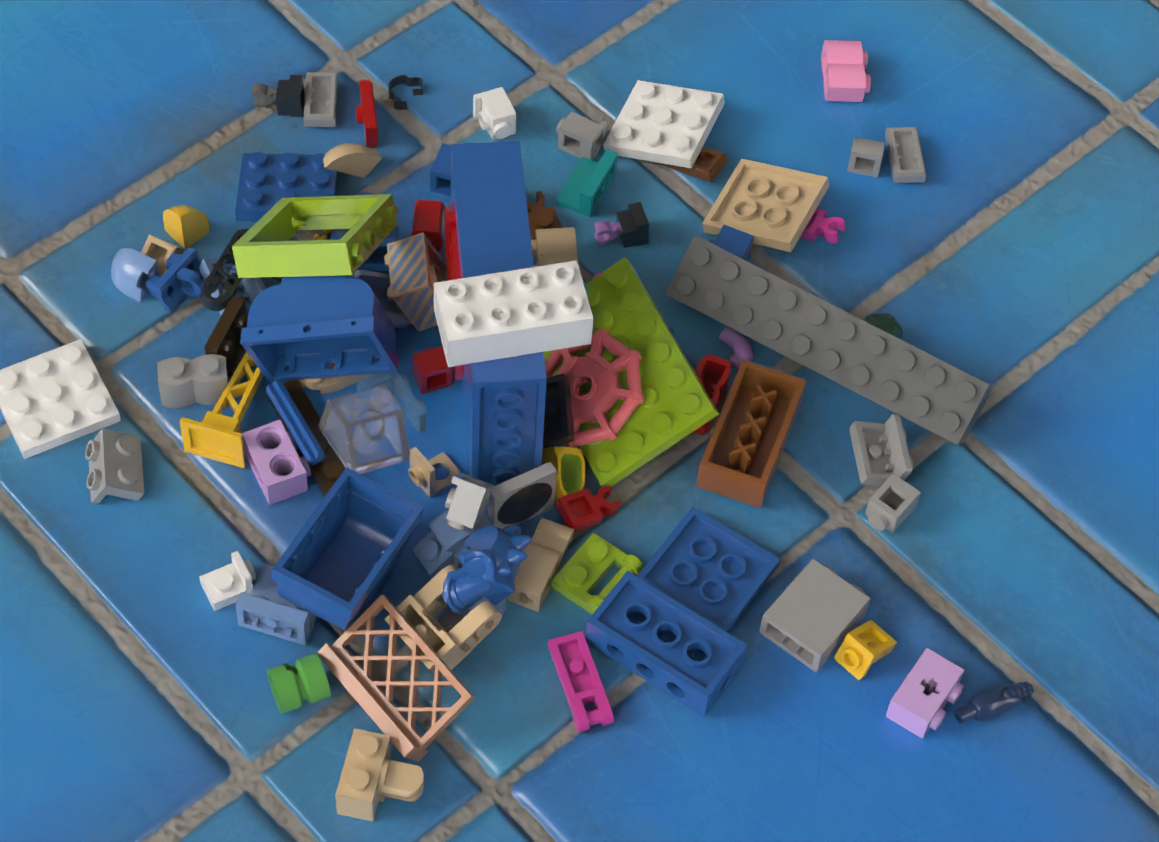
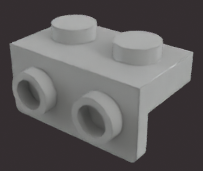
(880, 450)
(115, 466)

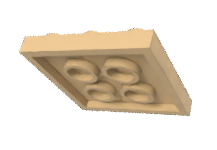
(767, 203)

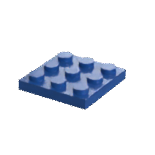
(277, 176)
(710, 569)

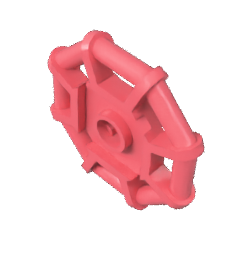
(605, 386)

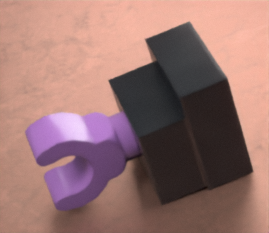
(630, 226)

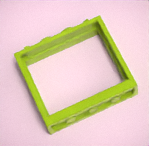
(268, 253)

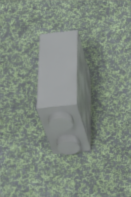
(814, 615)

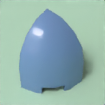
(131, 271)

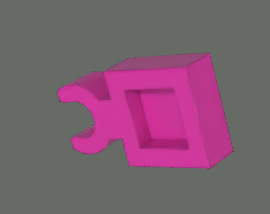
(823, 227)

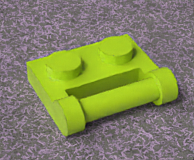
(589, 567)

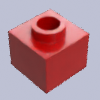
(431, 370)

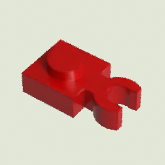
(584, 510)

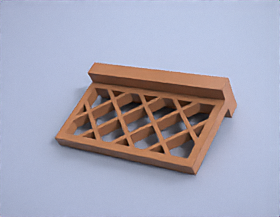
(372, 697)

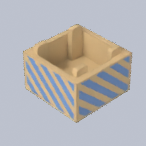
(413, 271)

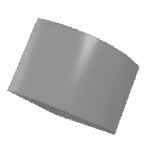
(866, 156)

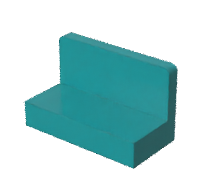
(588, 183)

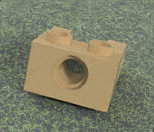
(461, 639)

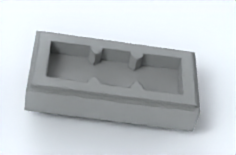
(320, 99)
(905, 154)

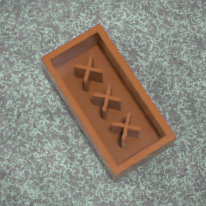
(751, 433)

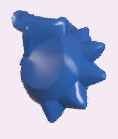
(489, 568)

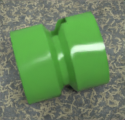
(298, 683)

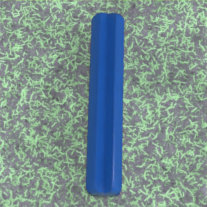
(295, 422)

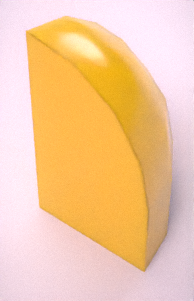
(185, 224)

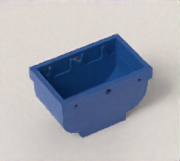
(317, 323)
(346, 549)

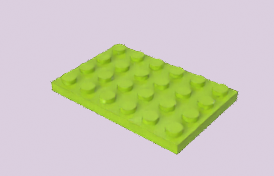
(673, 393)

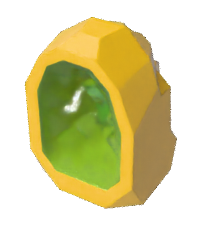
(569, 467)

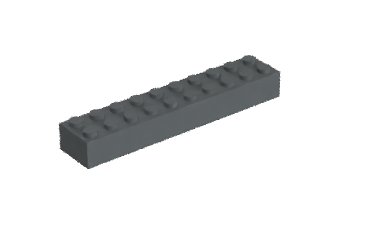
(829, 341)

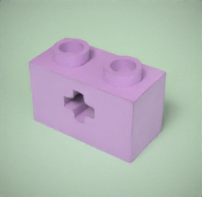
(911, 705)

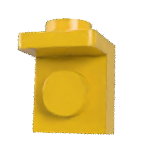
(863, 648)

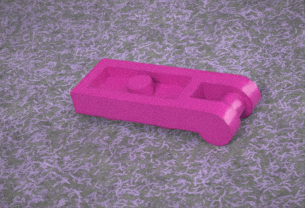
(580, 681)

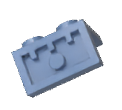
(272, 614)

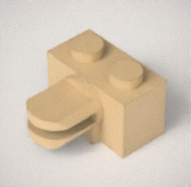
(372, 776)

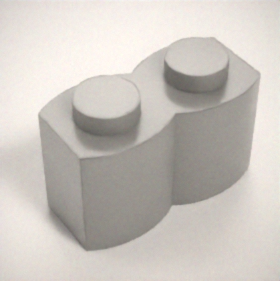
(192, 381)

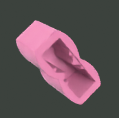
(844, 71)

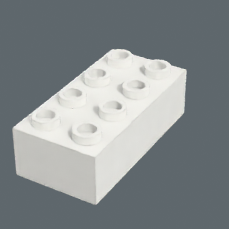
(512, 313)

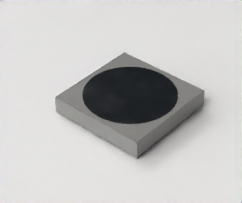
(523, 497)

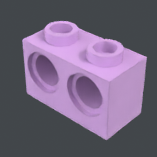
(270, 463)

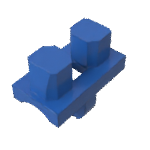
(181, 267)

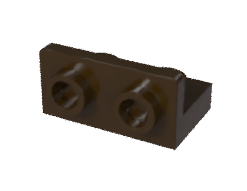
(227, 334)

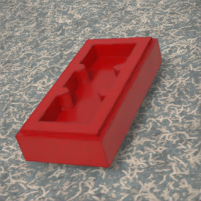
(367, 113)

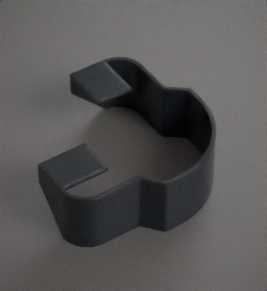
(403, 79)

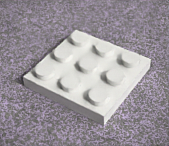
(664, 123)
(54, 399)

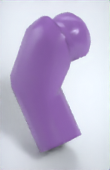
(739, 344)

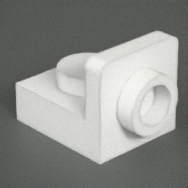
(227, 582)

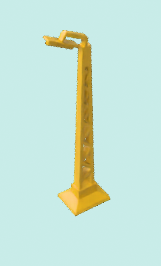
(219, 435)

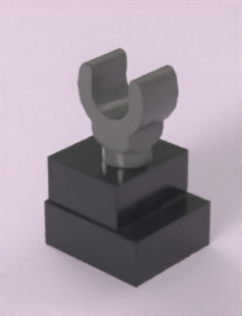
(288, 96)

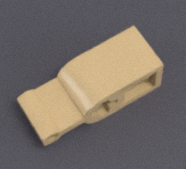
(541, 564)

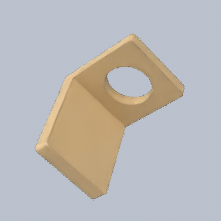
(423, 471)

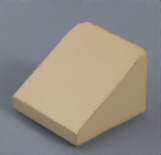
(160, 251)

